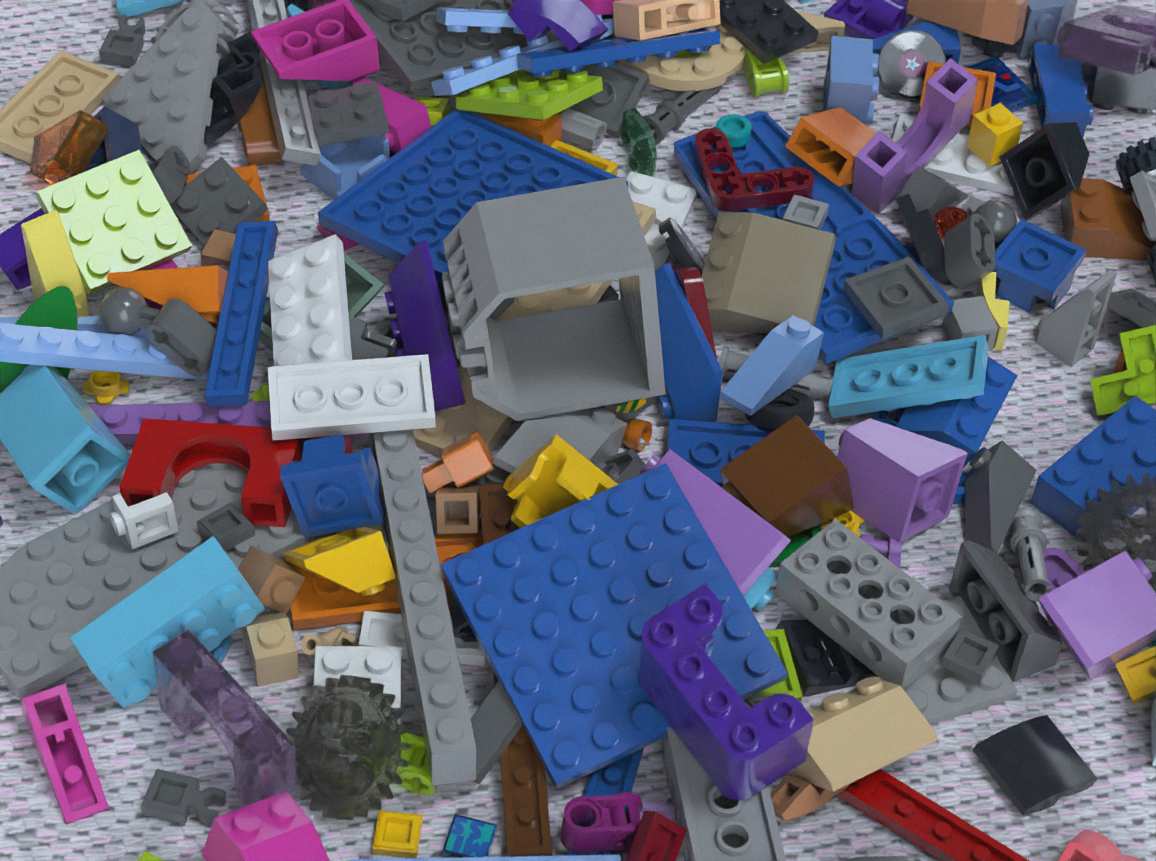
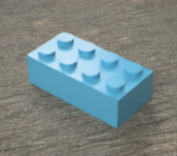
(194, 594)

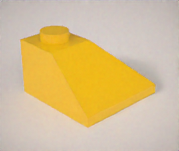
(347, 558)

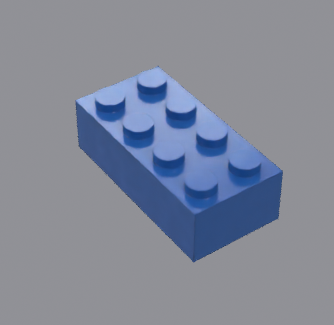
(1111, 451)

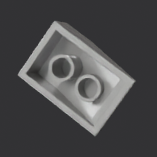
(590, 431)

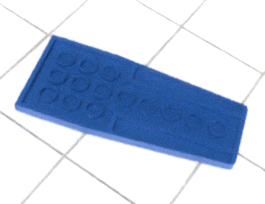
(860, 237)

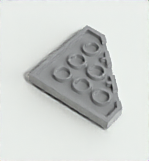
(172, 86)

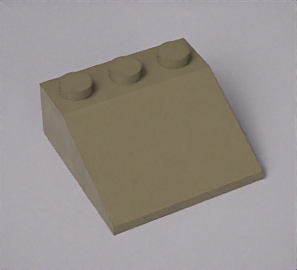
(764, 272)

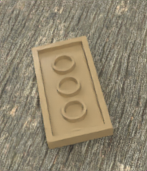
(49, 97)

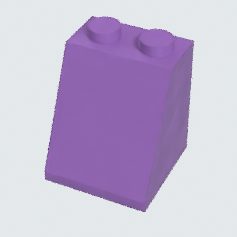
(899, 477)
(1104, 613)

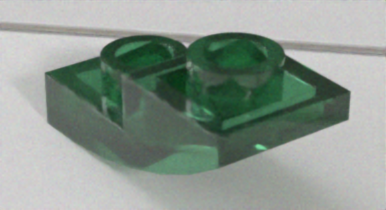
(639, 138)

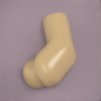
(334, 637)

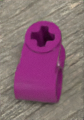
(606, 823)

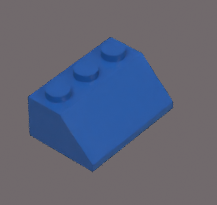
(962, 421)

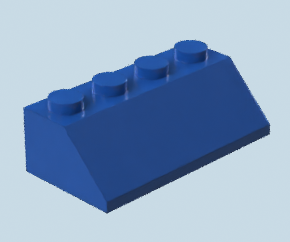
(689, 363)

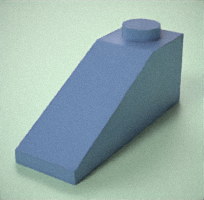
(775, 365)

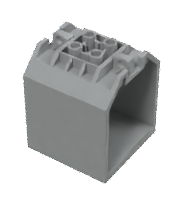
(561, 356)

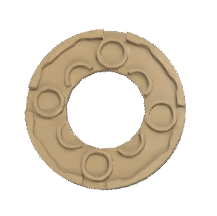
(696, 72)

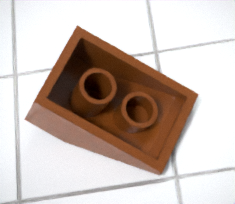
(1104, 221)

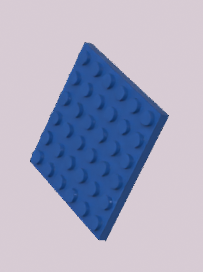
(440, 178)
(567, 613)

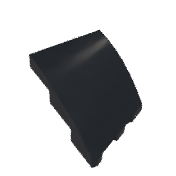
(235, 86)

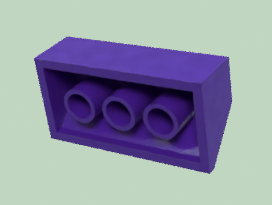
(423, 323)

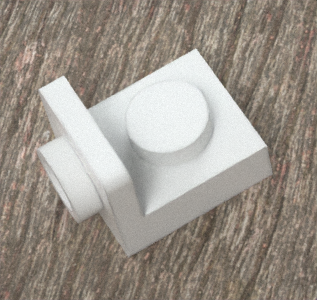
(144, 520)

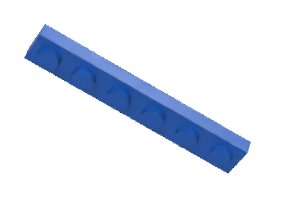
(605, 52)
(241, 314)

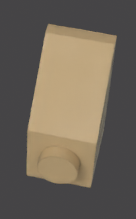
(271, 648)

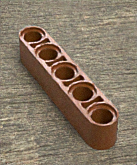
(259, 133)

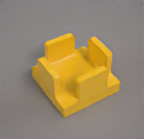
(553, 481)

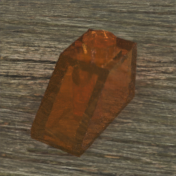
(66, 147)

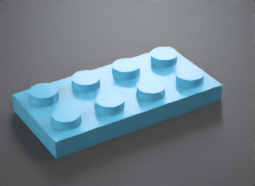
(909, 377)

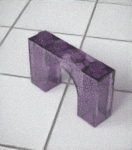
(1111, 39)
(201, 691)

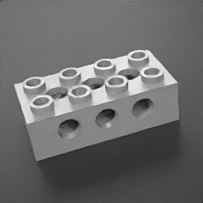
(867, 604)
(716, 824)

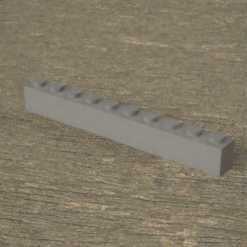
(424, 611)

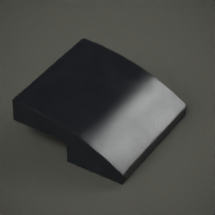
(925, 238)
(813, 663)
(1034, 764)

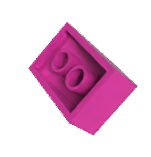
(320, 44)
(265, 832)

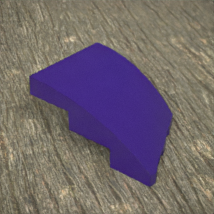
(567, 18)

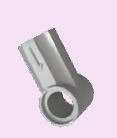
(582, 129)

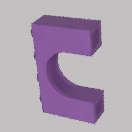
(886, 166)

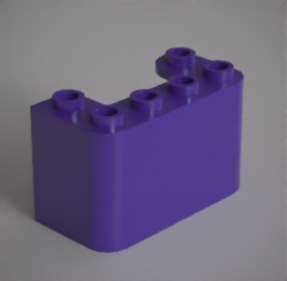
(732, 743)

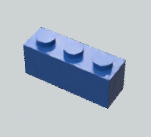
(1058, 88)

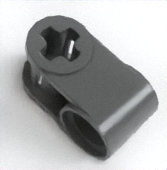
(171, 172)

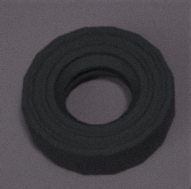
(783, 409)

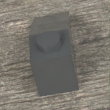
(994, 493)

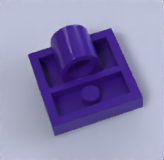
(870, 17)

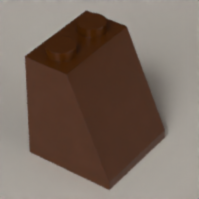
(790, 479)

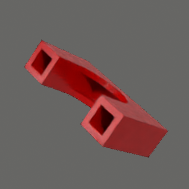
(173, 448)

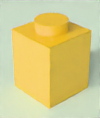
(994, 133)

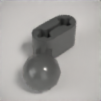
(972, 242)
(173, 329)

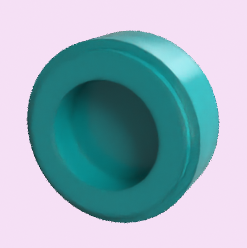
(736, 128)

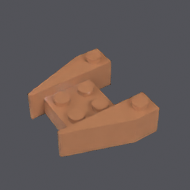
(985, 19)

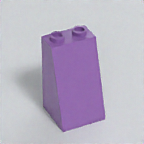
(738, 534)

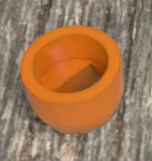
(634, 431)

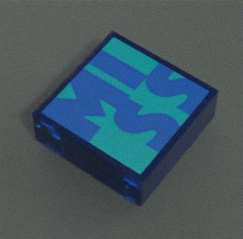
(469, 838)

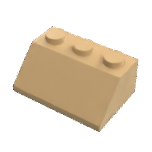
(862, 733)

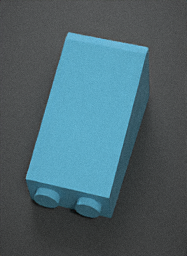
(58, 438)

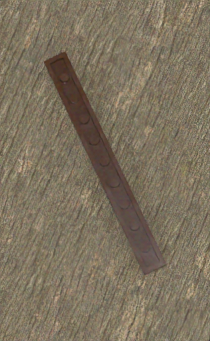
(521, 768)

